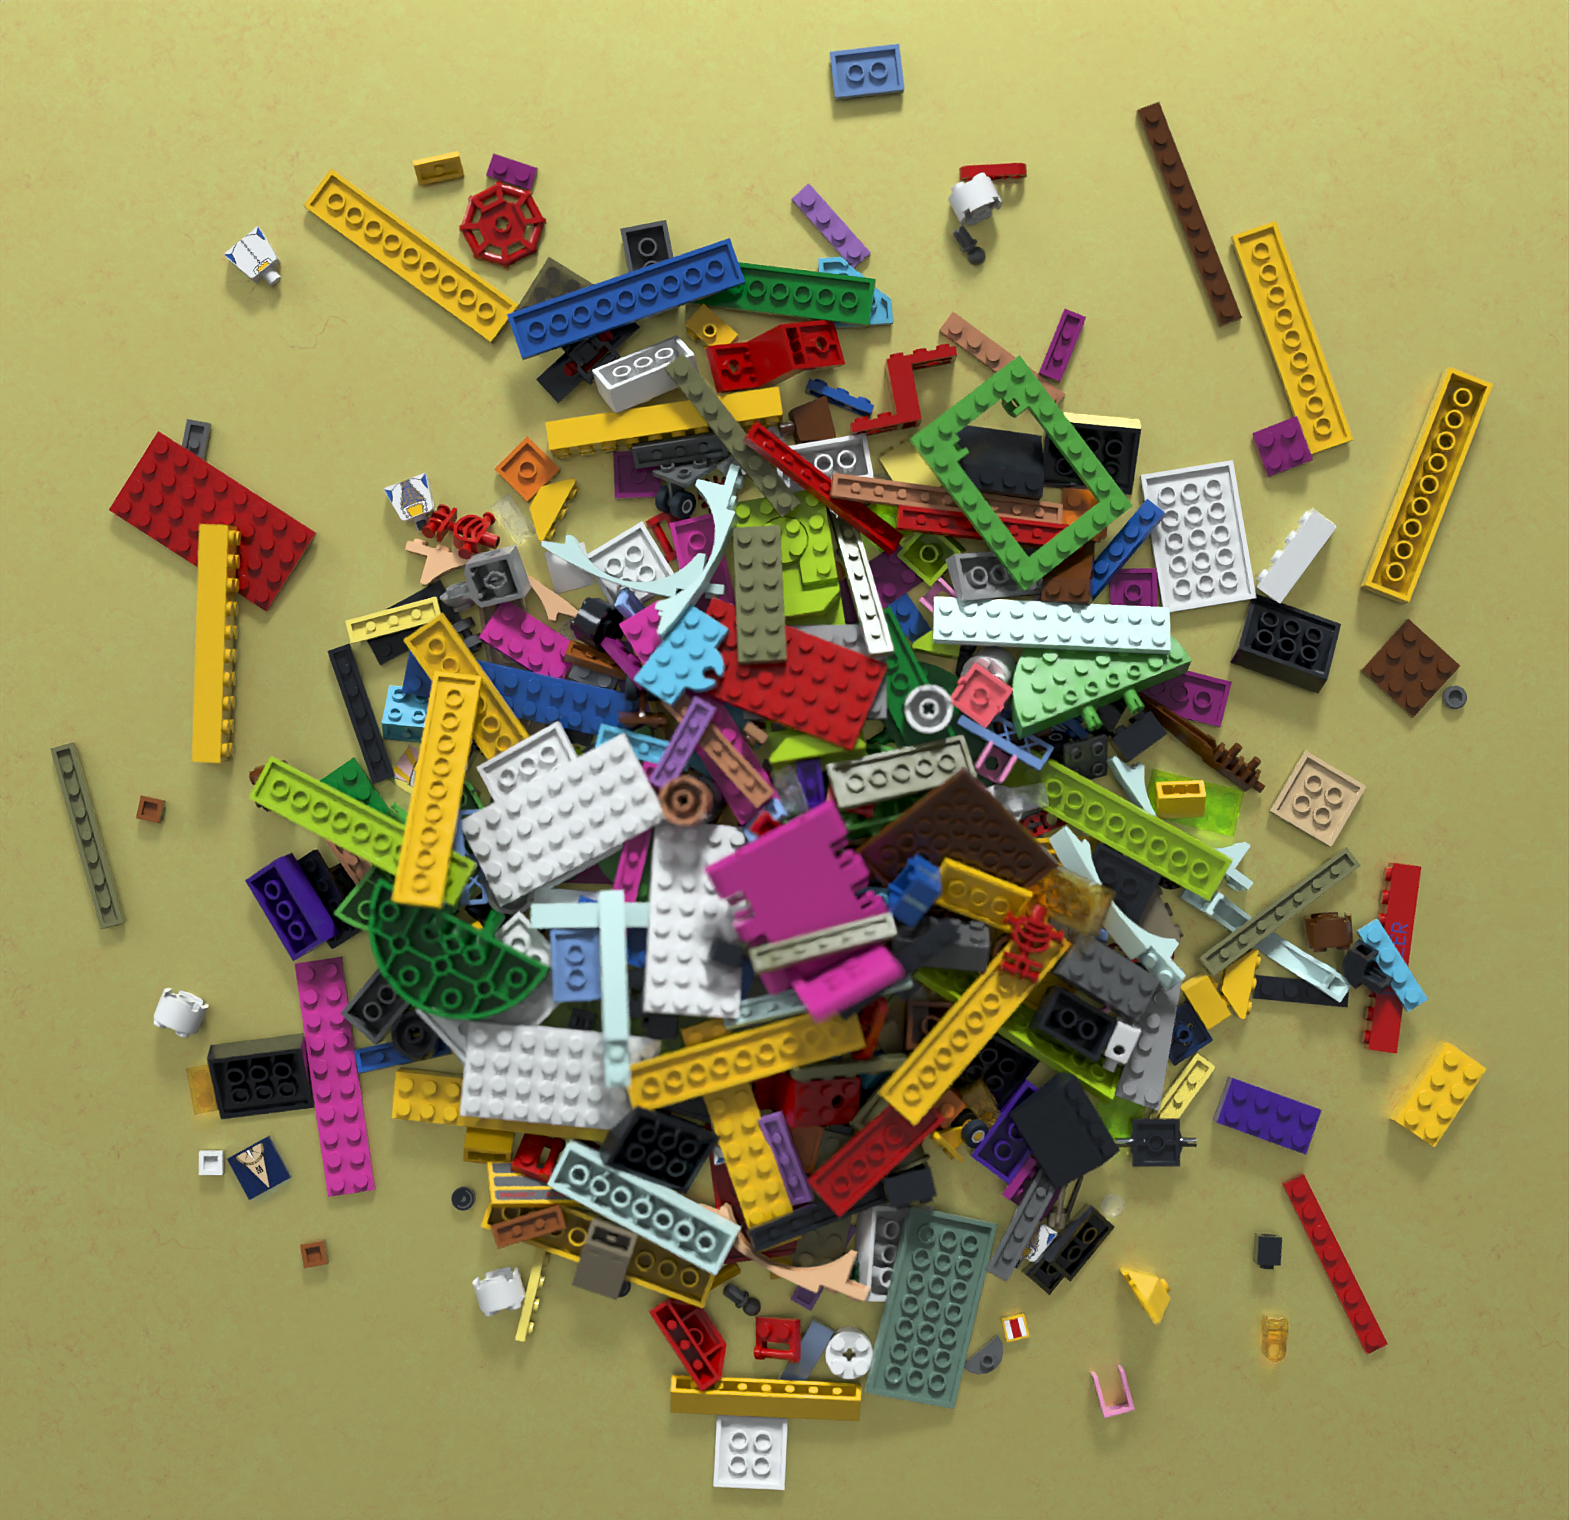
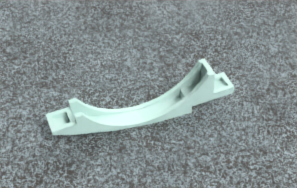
(721, 502)
(664, 587)
(1133, 783)
(583, 915)
(1135, 942)
(1273, 946)
(614, 988)

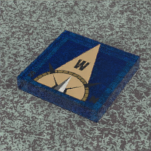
(259, 1167)

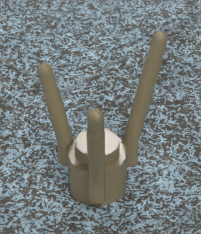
(1057, 1216)

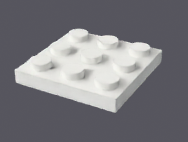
(630, 558)
(750, 1452)

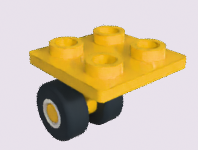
(964, 1129)

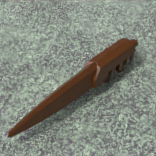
(1205, 746)

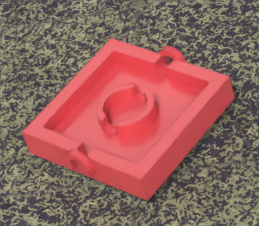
(981, 695)

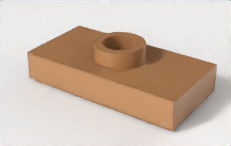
(754, 734)

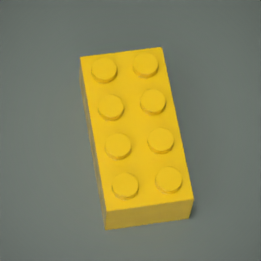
(1437, 1093)

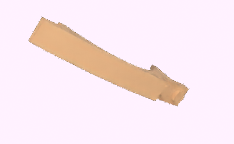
(441, 562)
(831, 1275)

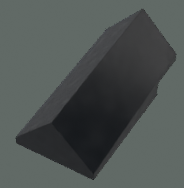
(1069, 1249)

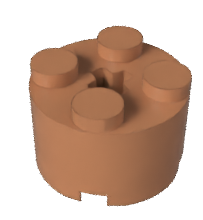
(691, 789)

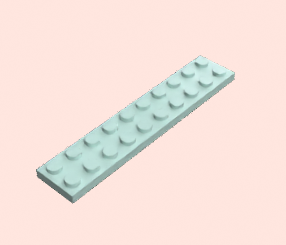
(1051, 625)

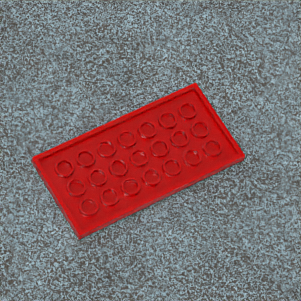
(178, 491)
(816, 692)

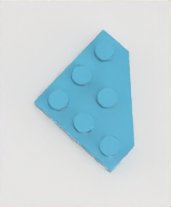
(882, 304)

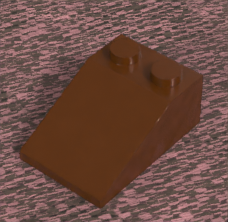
(1071, 579)

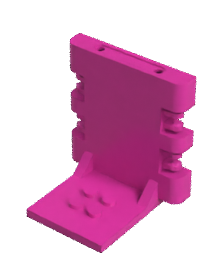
(801, 889)

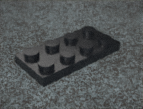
(392, 645)

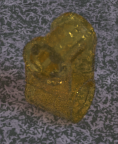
(980, 1101)
(1274, 1335)

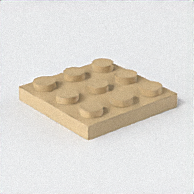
(1317, 798)

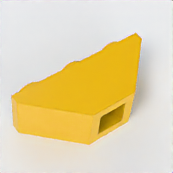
(550, 506)
(1238, 982)

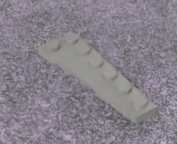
(1146, 1068)

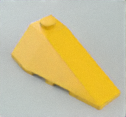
(1149, 1292)

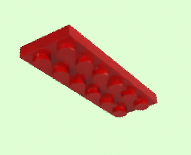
(870, 1156)

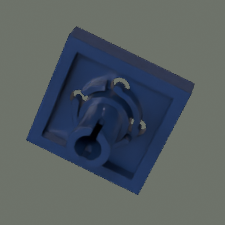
(1196, 1035)

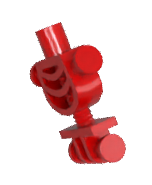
(468, 526)
(1036, 920)

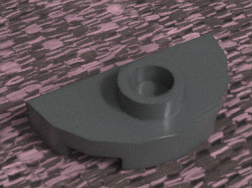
(986, 1358)

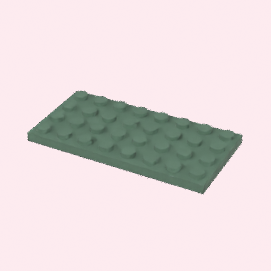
(930, 1307)

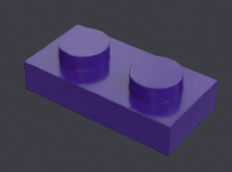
(811, 782)

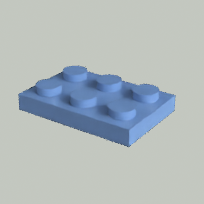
(867, 71)
(576, 965)

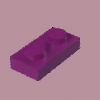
(511, 172)

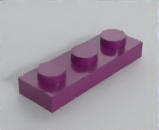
(1062, 345)
(627, 661)

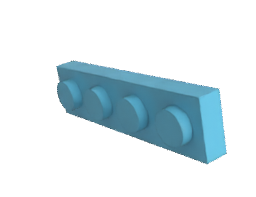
(644, 746)
(1392, 964)

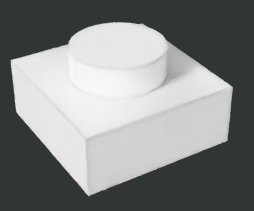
(211, 1162)

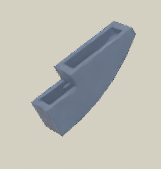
(812, 1346)

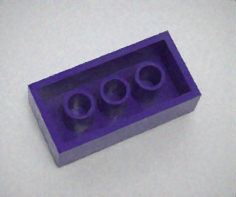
(292, 906)
(1267, 1115)
(1003, 1147)

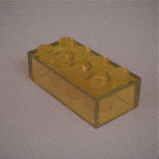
(1073, 900)

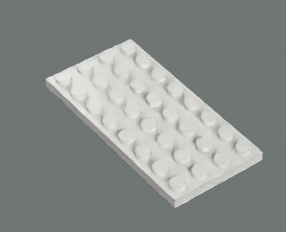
(563, 820)
(686, 920)
(545, 1075)

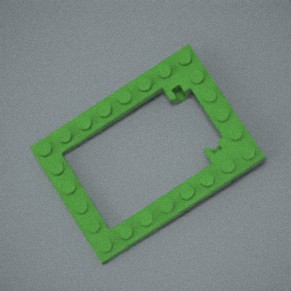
(941, 452)

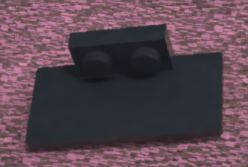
(332, 888)

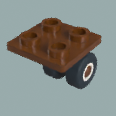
(630, 719)

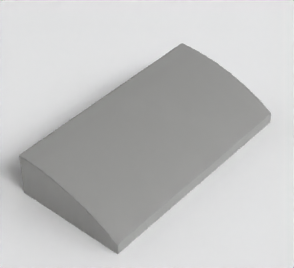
(984, 577)

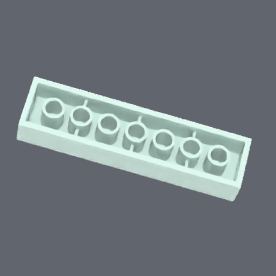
(645, 1207)

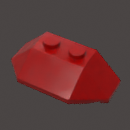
(692, 1339)

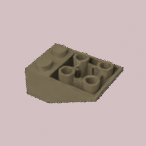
(605, 1258)

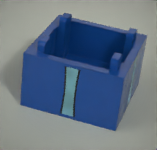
(914, 890)

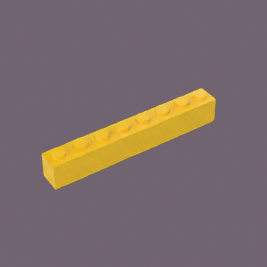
(767, 1398)

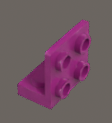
(1022, 1181)

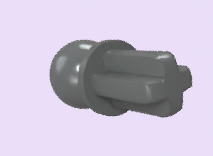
(975, 255)
(964, 655)
(750, 1305)

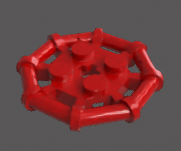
(515, 229)

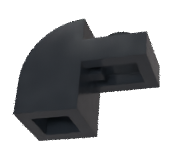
(1109, 716)
(1359, 968)

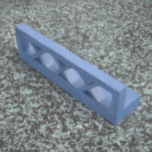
(1005, 745)
(459, 848)

